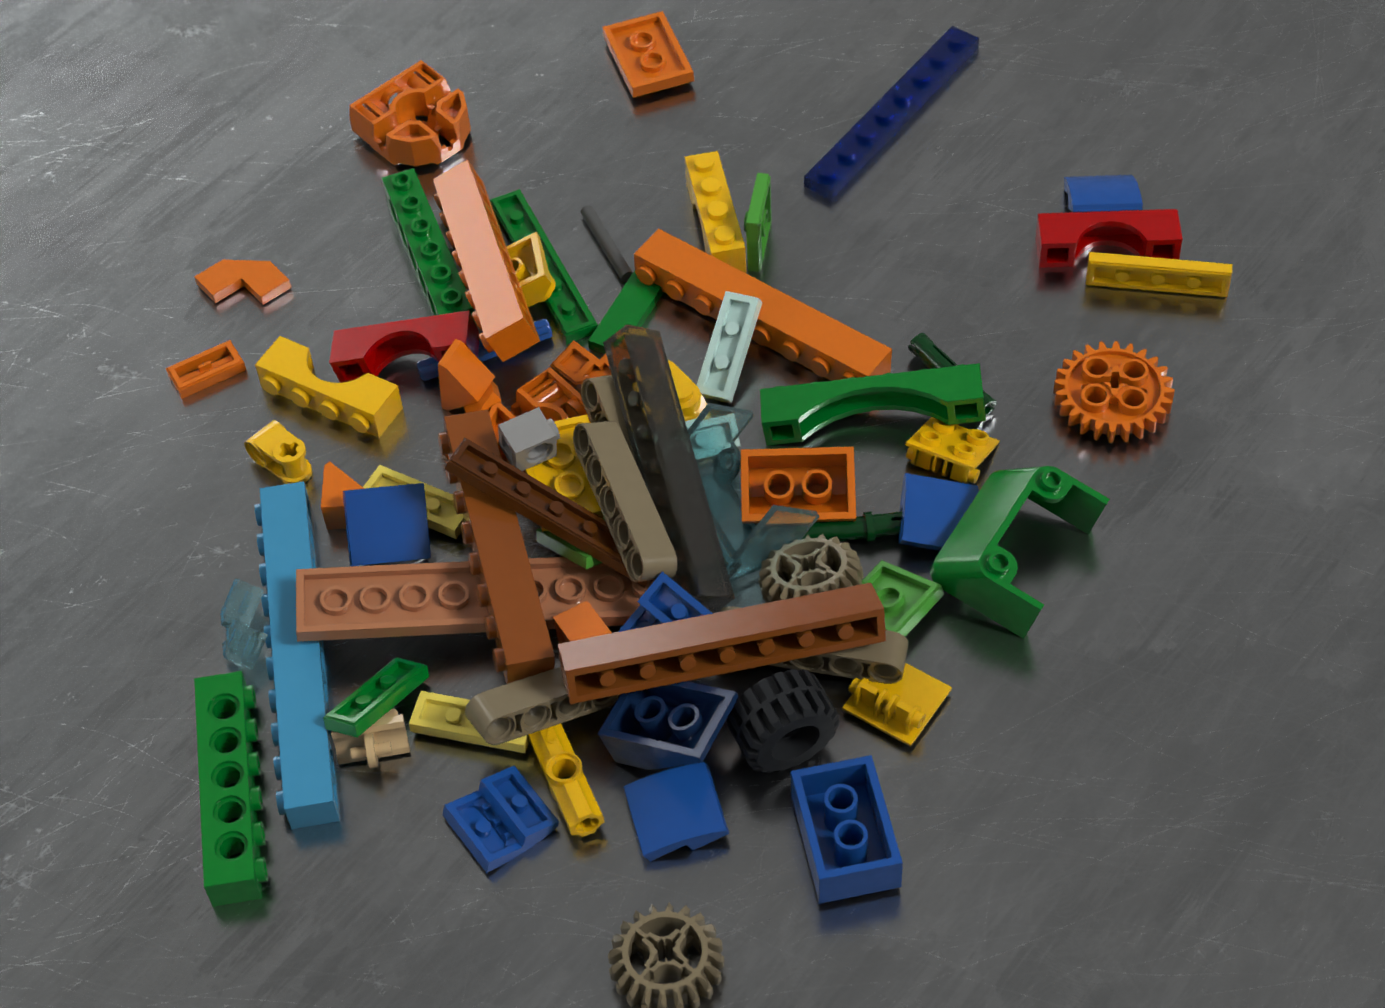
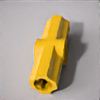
(571, 794)

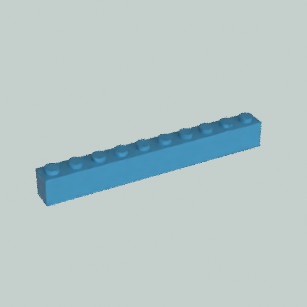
(296, 667)

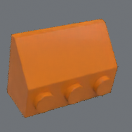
(799, 478)

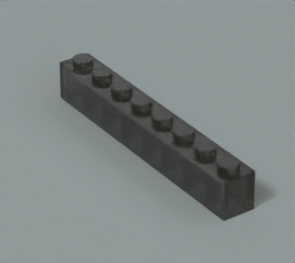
(668, 461)

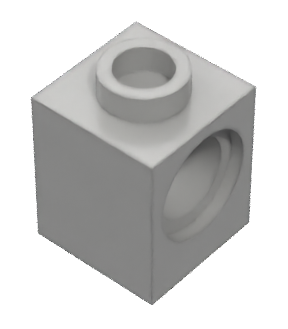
(528, 439)

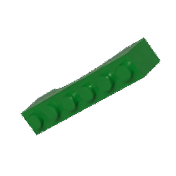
(943, 393)

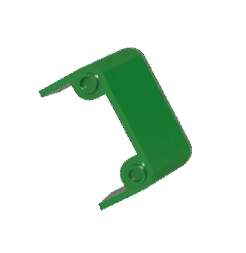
(980, 570)

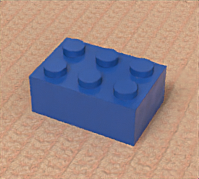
(846, 829)

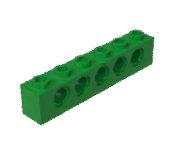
(425, 244)
(241, 877)

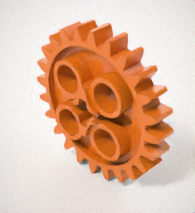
(1113, 391)

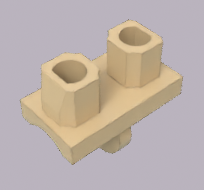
(382, 739)

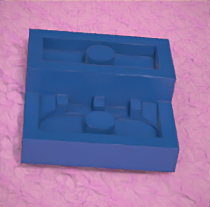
(1103, 193)
(932, 509)
(386, 524)
(664, 603)
(675, 810)
(500, 818)

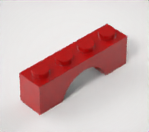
(1143, 232)
(374, 346)

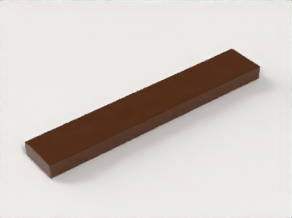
(536, 502)

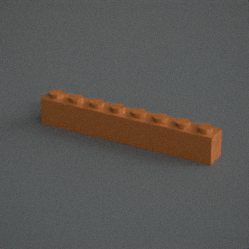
(499, 560)
(721, 642)

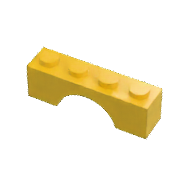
(715, 209)
(363, 403)

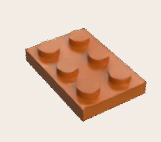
(648, 54)

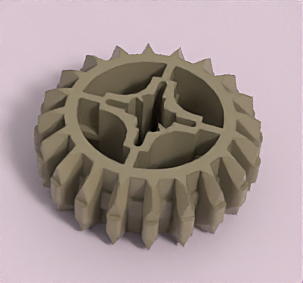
(809, 568)
(661, 937)

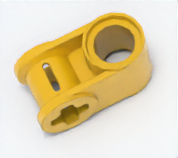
(279, 453)

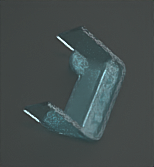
(719, 464)

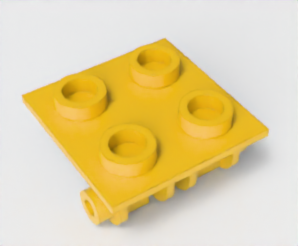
(958, 446)
(898, 707)

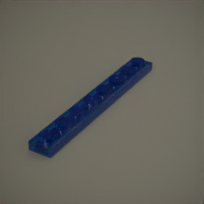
(890, 112)

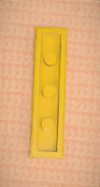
(1158, 274)

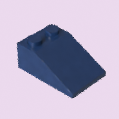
(666, 724)

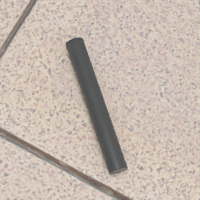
(606, 242)

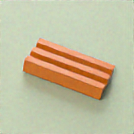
(208, 372)

